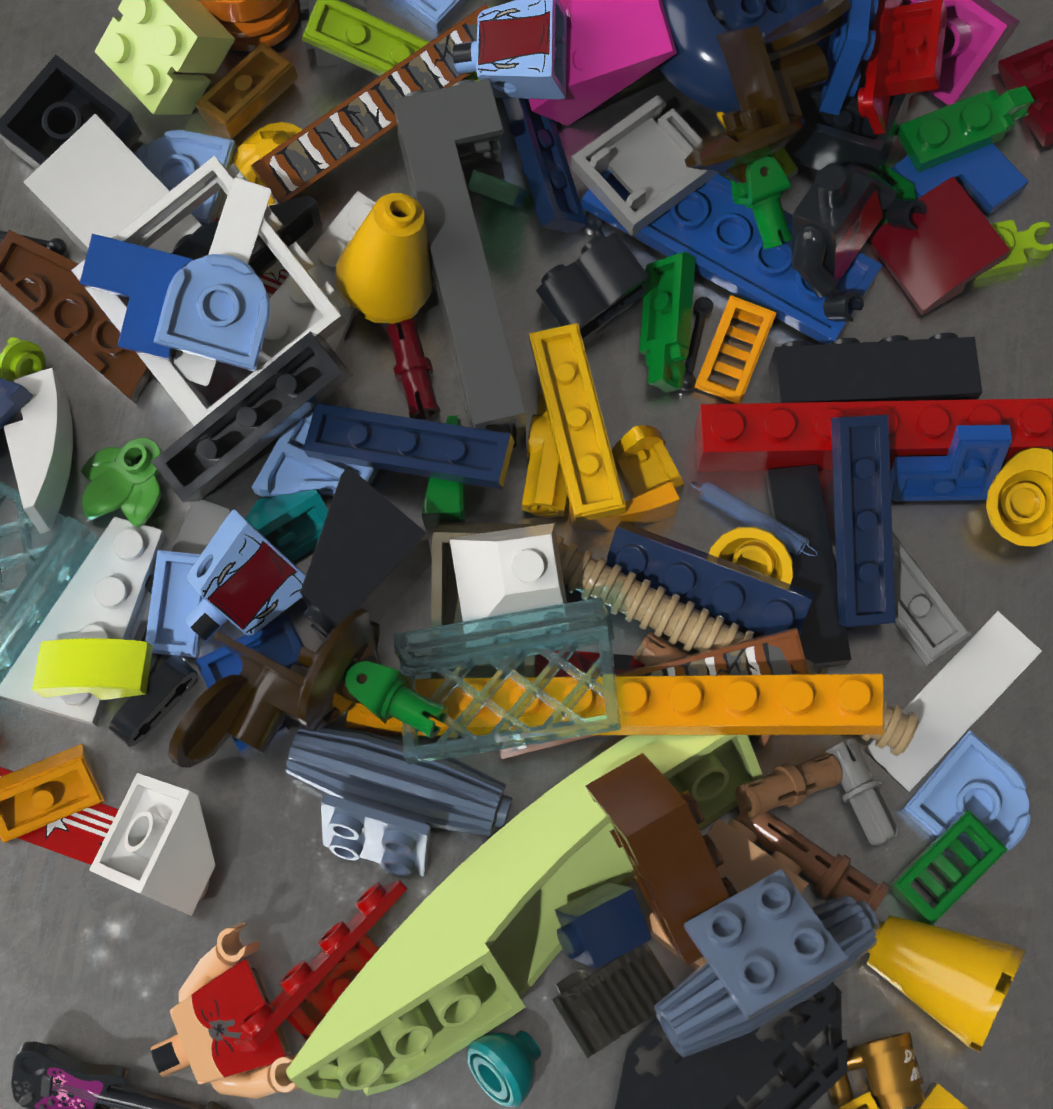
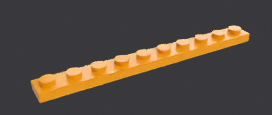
(681, 705)

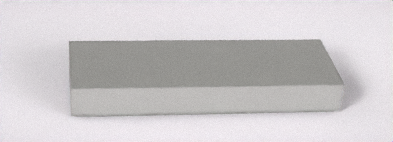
(921, 609)

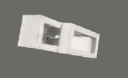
(42, 447)

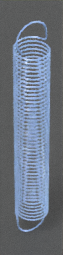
(797, 547)

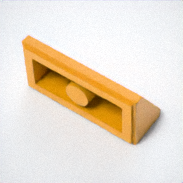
(47, 792)

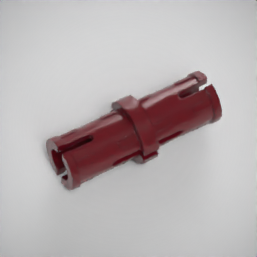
(413, 369)

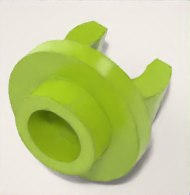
(21, 359)

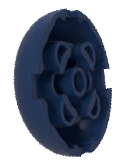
(699, 63)

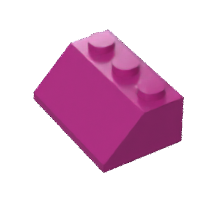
(971, 43)

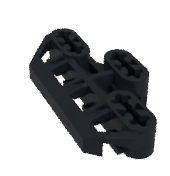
(742, 1065)

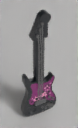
(53, 1080)

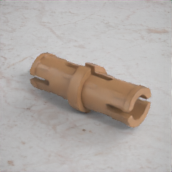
(788, 785)

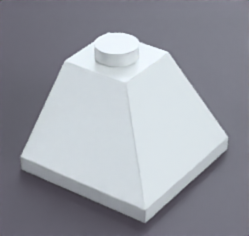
(508, 571)
(158, 845)

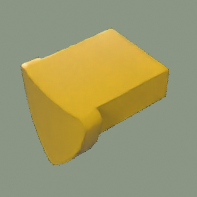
(645, 461)

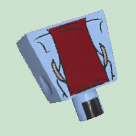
(519, 50)
(241, 580)

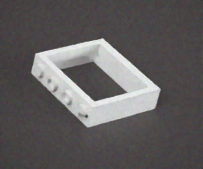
(164, 216)

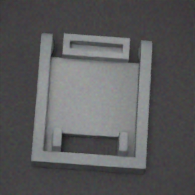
(646, 161)

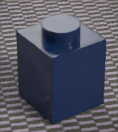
(602, 925)

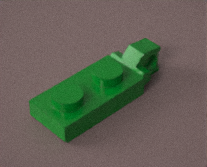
(962, 126)
(668, 320)

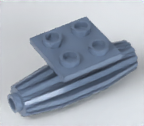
(385, 807)
(761, 959)

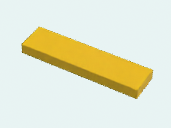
(577, 423)

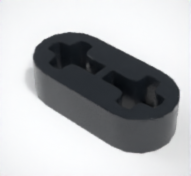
(144, 712)

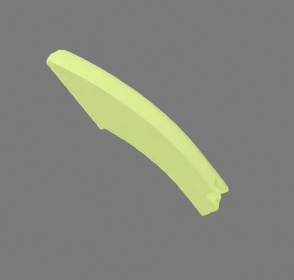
(494, 923)

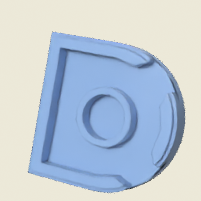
(182, 153)
(216, 311)
(977, 781)

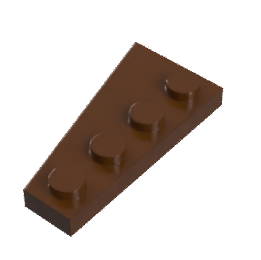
(53, 293)

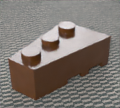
(664, 847)

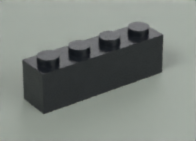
(876, 371)
(252, 418)

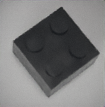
(55, 108)

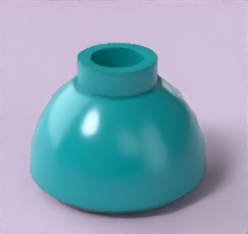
(504, 1065)

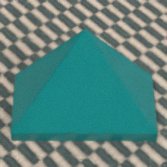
(290, 521)

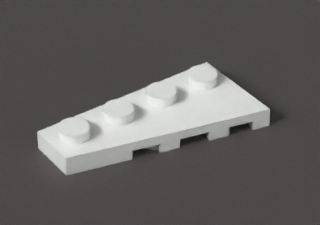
(95, 604)

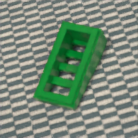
(444, 498)
(980, 835)

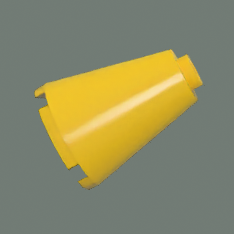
(387, 262)
(947, 974)

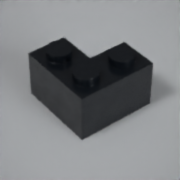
(846, 136)

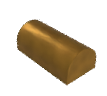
(246, 91)

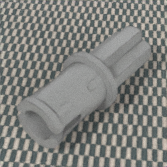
(864, 793)

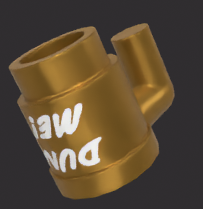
(890, 1071)

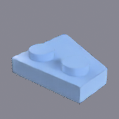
(292, 471)

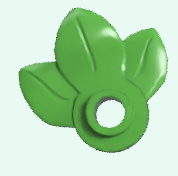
(121, 483)

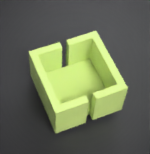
(155, 42)

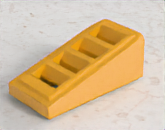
(747, 313)

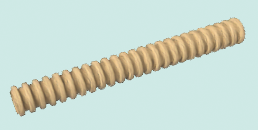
(689, 625)

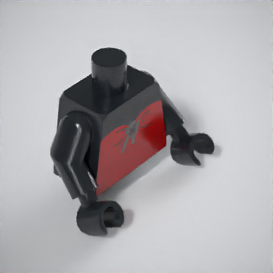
(835, 225)

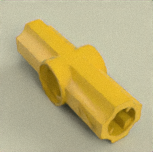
(544, 485)

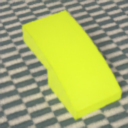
(94, 666)

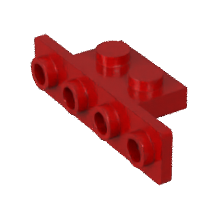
(903, 57)
(316, 986)

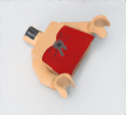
(209, 1020)

